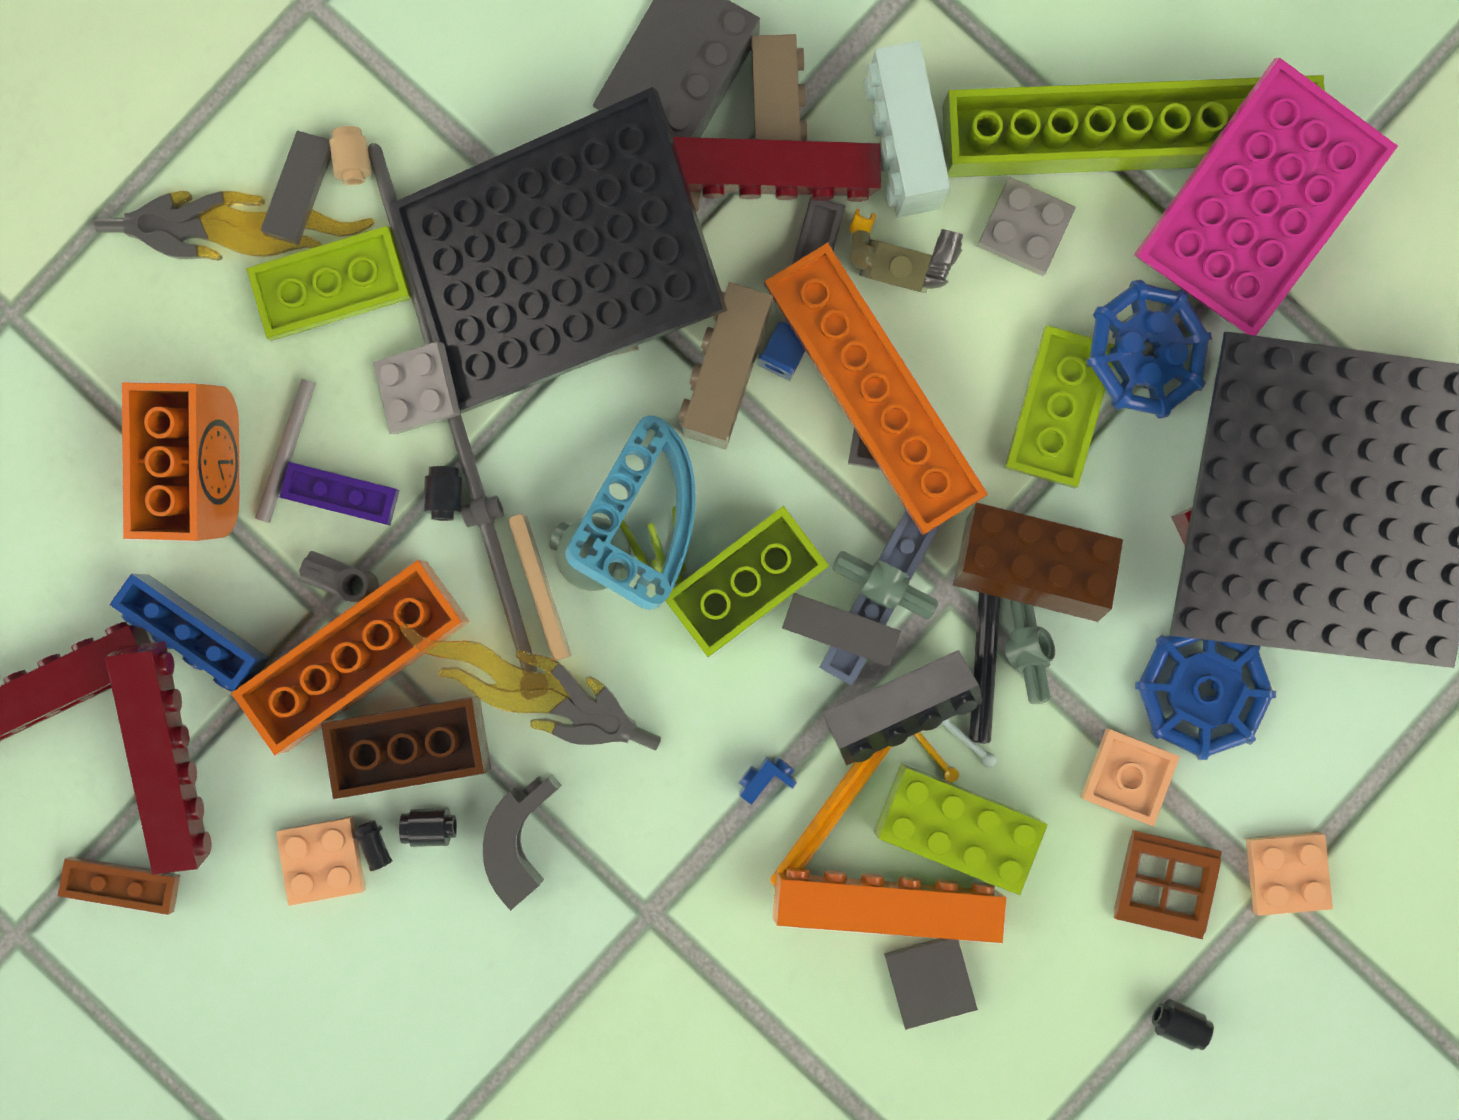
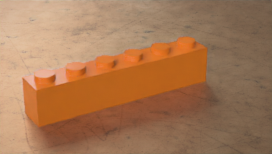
(889, 906)

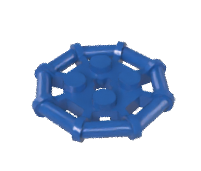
(1168, 347)
(1212, 711)

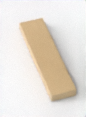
(540, 587)

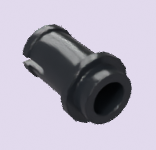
(372, 845)

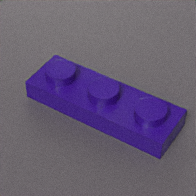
(339, 493)

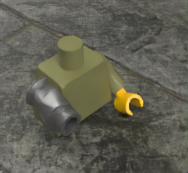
(902, 265)

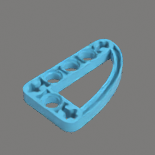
(604, 553)

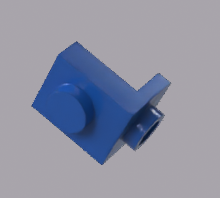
(757, 779)

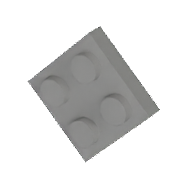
(1026, 226)
(416, 388)

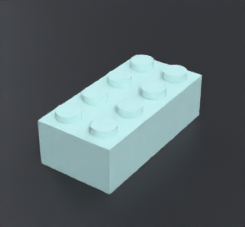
(907, 129)

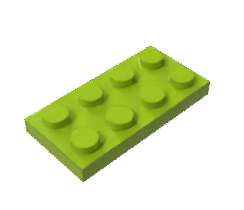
(328, 283)
(1057, 410)

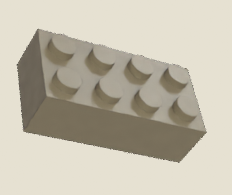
(727, 366)

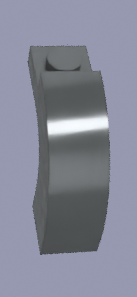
(503, 855)

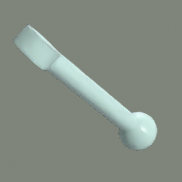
(988, 759)

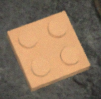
(1129, 777)
(320, 861)
(1289, 873)

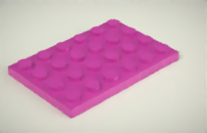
(1265, 198)

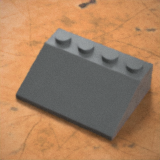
(688, 56)

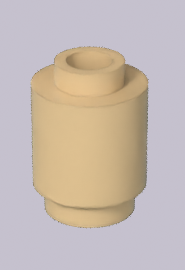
(350, 155)

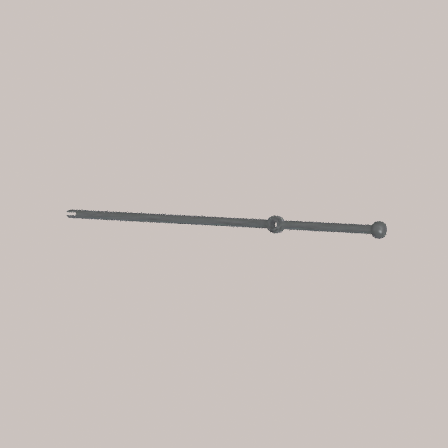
(481, 510)

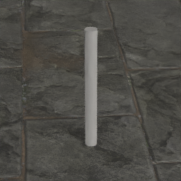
(285, 450)

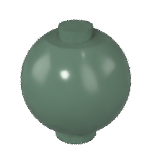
(561, 538)

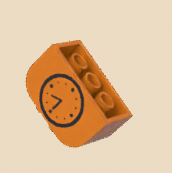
(179, 461)

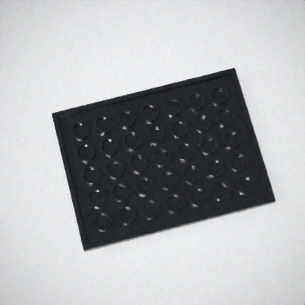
(559, 252)

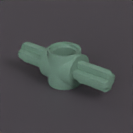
(885, 585)
(1030, 651)

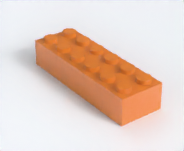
(348, 657)

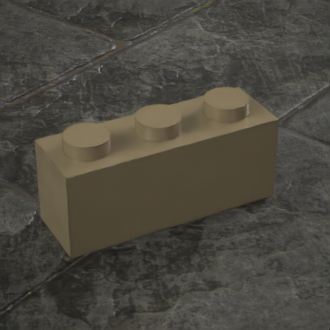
(777, 88)

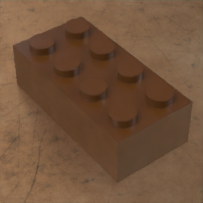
(1038, 562)
(406, 747)

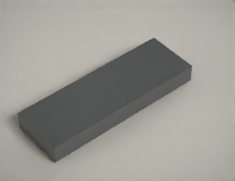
(297, 188)
(841, 629)

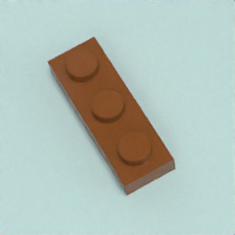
(118, 885)

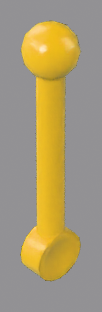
(949, 773)

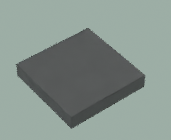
(930, 982)

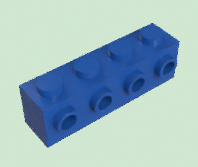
(188, 631)

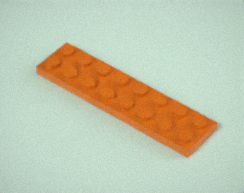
(875, 389)

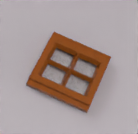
(1167, 884)

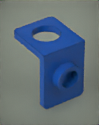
(782, 352)

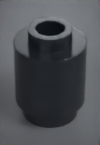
(443, 493)
(427, 827)
(1182, 1025)

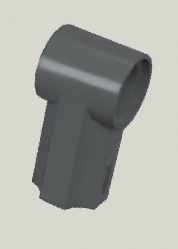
(336, 576)

